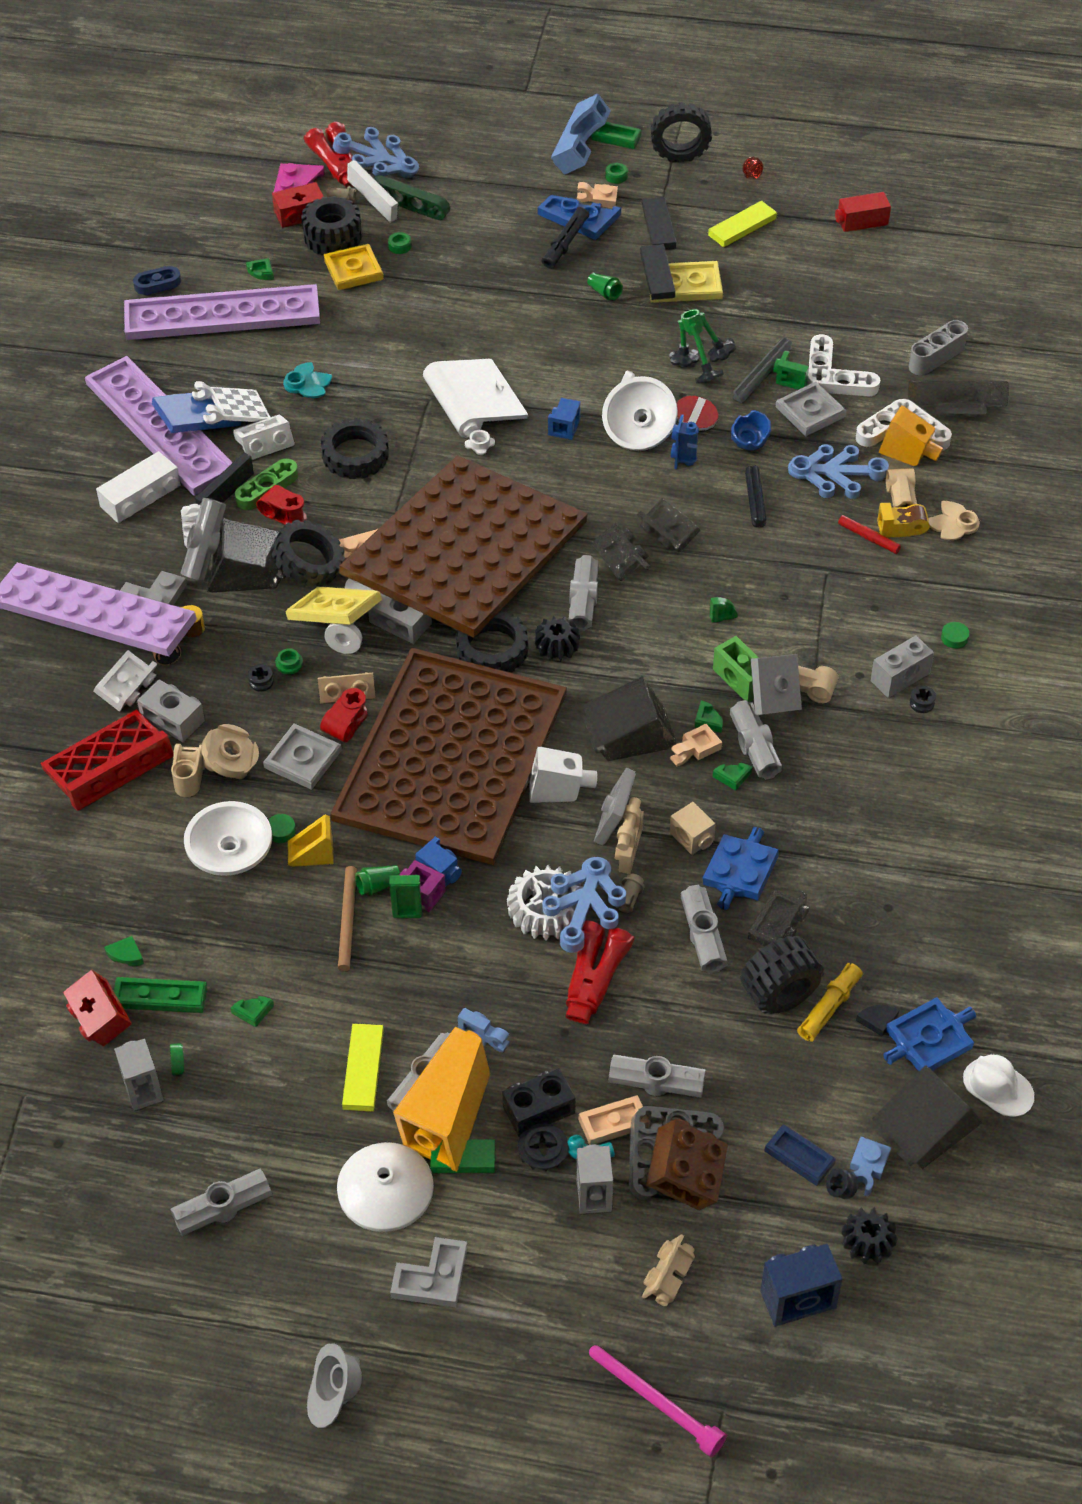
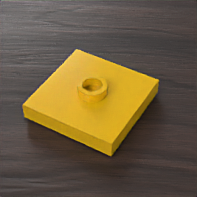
(353, 266)

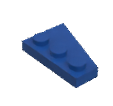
(561, 210)

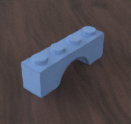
(586, 119)

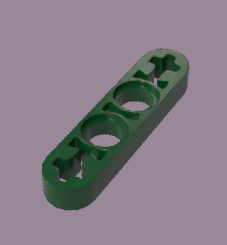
(433, 205)

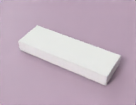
(372, 191)

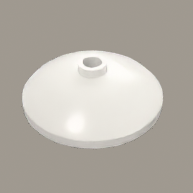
(629, 403)
(223, 828)
(387, 1202)

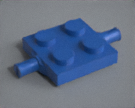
(740, 867)
(930, 1035)

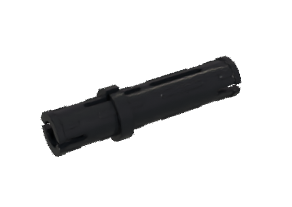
(560, 245)

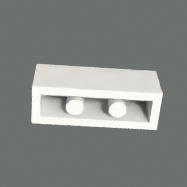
(138, 487)

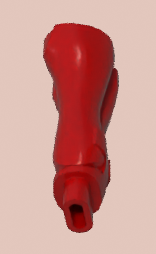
(321, 144)
(589, 985)

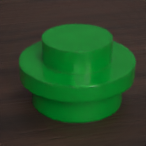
(289, 661)

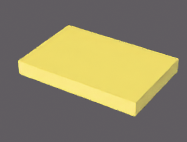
(695, 281)
(333, 605)

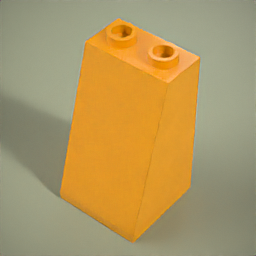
(445, 1099)

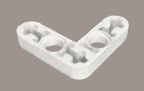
(830, 376)
(941, 436)

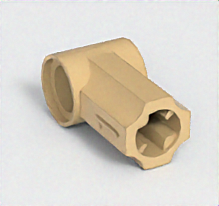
(901, 486)
(818, 683)

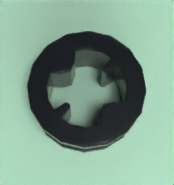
(260, 670)
(922, 706)
(834, 1181)

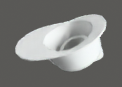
(999, 1085)

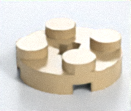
(223, 763)

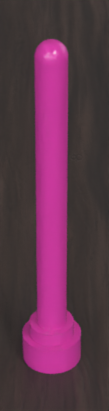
(709, 1438)

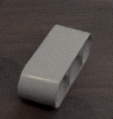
(938, 347)

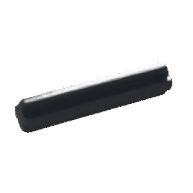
(755, 496)

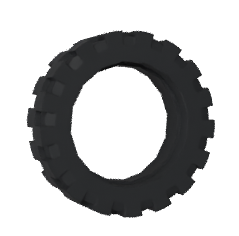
(681, 113)
(355, 466)
(296, 567)
(503, 661)

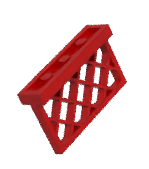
(115, 770)

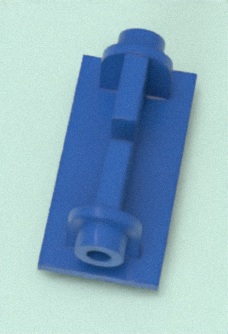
(686, 442)

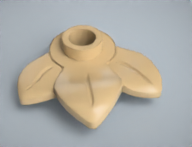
(954, 521)

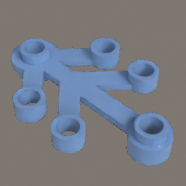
(401, 164)
(807, 468)
(594, 872)

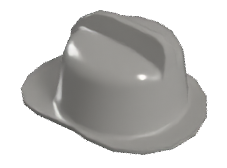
(333, 1384)

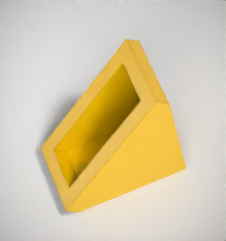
(312, 845)

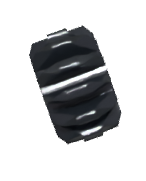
(557, 638)
(869, 1236)

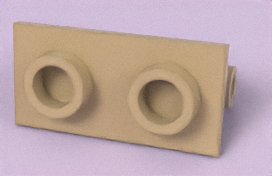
(332, 687)
(660, 1280)

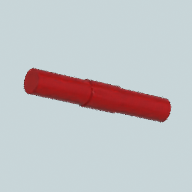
(869, 534)

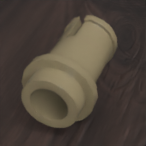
(349, 193)
(633, 885)

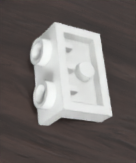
(265, 436)

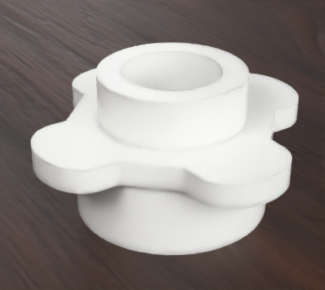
(479, 442)

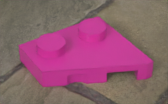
(295, 175)

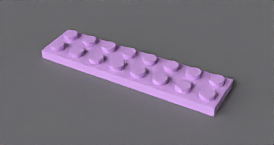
(221, 312)
(130, 397)
(95, 609)

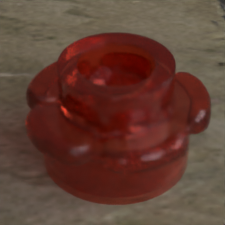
(752, 167)

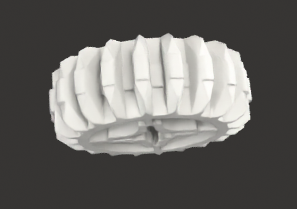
(531, 916)

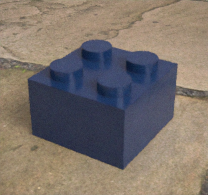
(800, 1284)

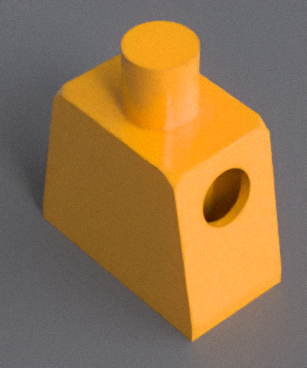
(909, 438)

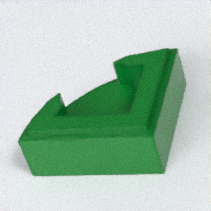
(260, 269)
(722, 609)
(708, 716)
(732, 775)
(125, 952)
(252, 1010)

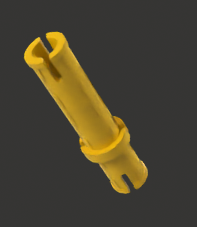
(837, 992)

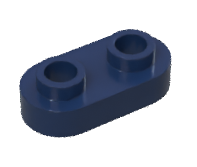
(157, 280)

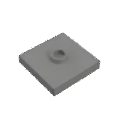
(810, 408)
(776, 684)
(302, 756)
(614, 806)

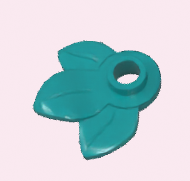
(306, 381)

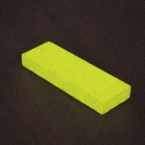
(742, 224)
(363, 1067)

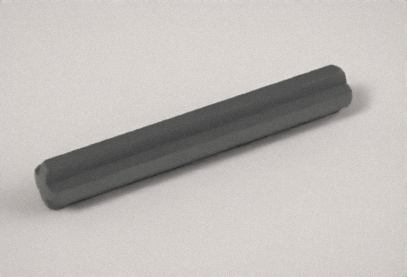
(760, 372)

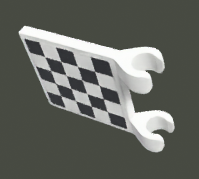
(231, 404)

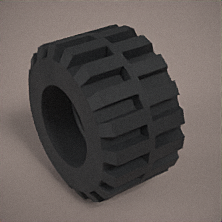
(331, 225)
(782, 975)

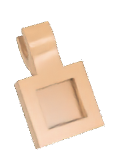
(602, 194)
(697, 742)

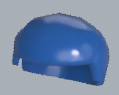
(751, 431)

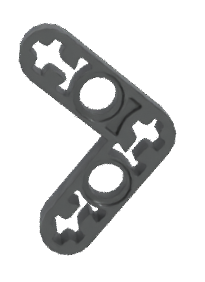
(644, 1136)

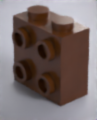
(687, 1164)

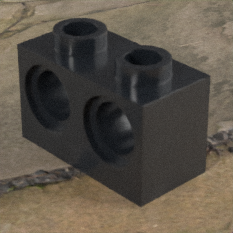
(541, 1106)

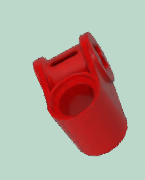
(281, 505)
(345, 715)

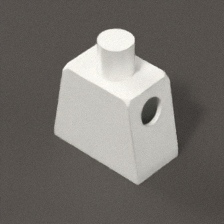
(558, 776)

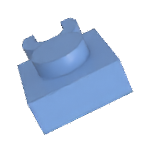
(481, 1025)
(869, 1162)

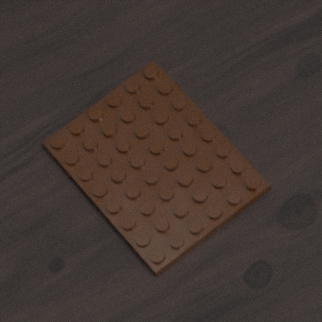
(464, 545)
(449, 755)

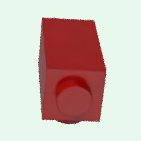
(863, 211)

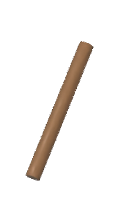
(347, 919)

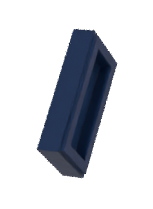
(800, 1155)

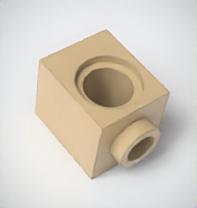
(692, 828)

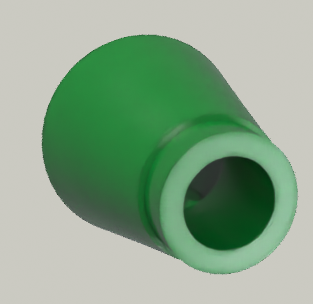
(605, 285)
(374, 879)

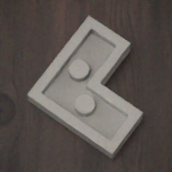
(165, 588)
(433, 1284)

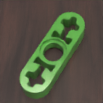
(251, 491)

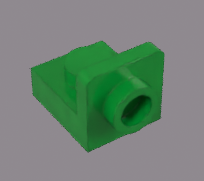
(790, 373)

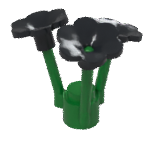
(692, 322)

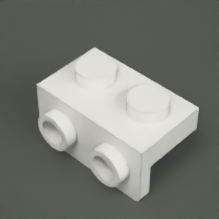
(124, 680)

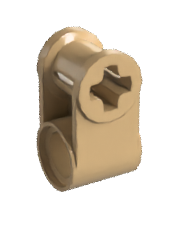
(187, 770)

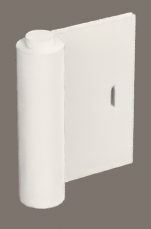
(472, 393)

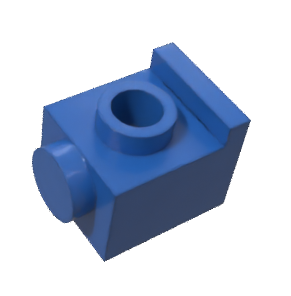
(564, 419)
(440, 860)

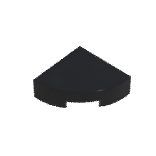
(877, 1017)

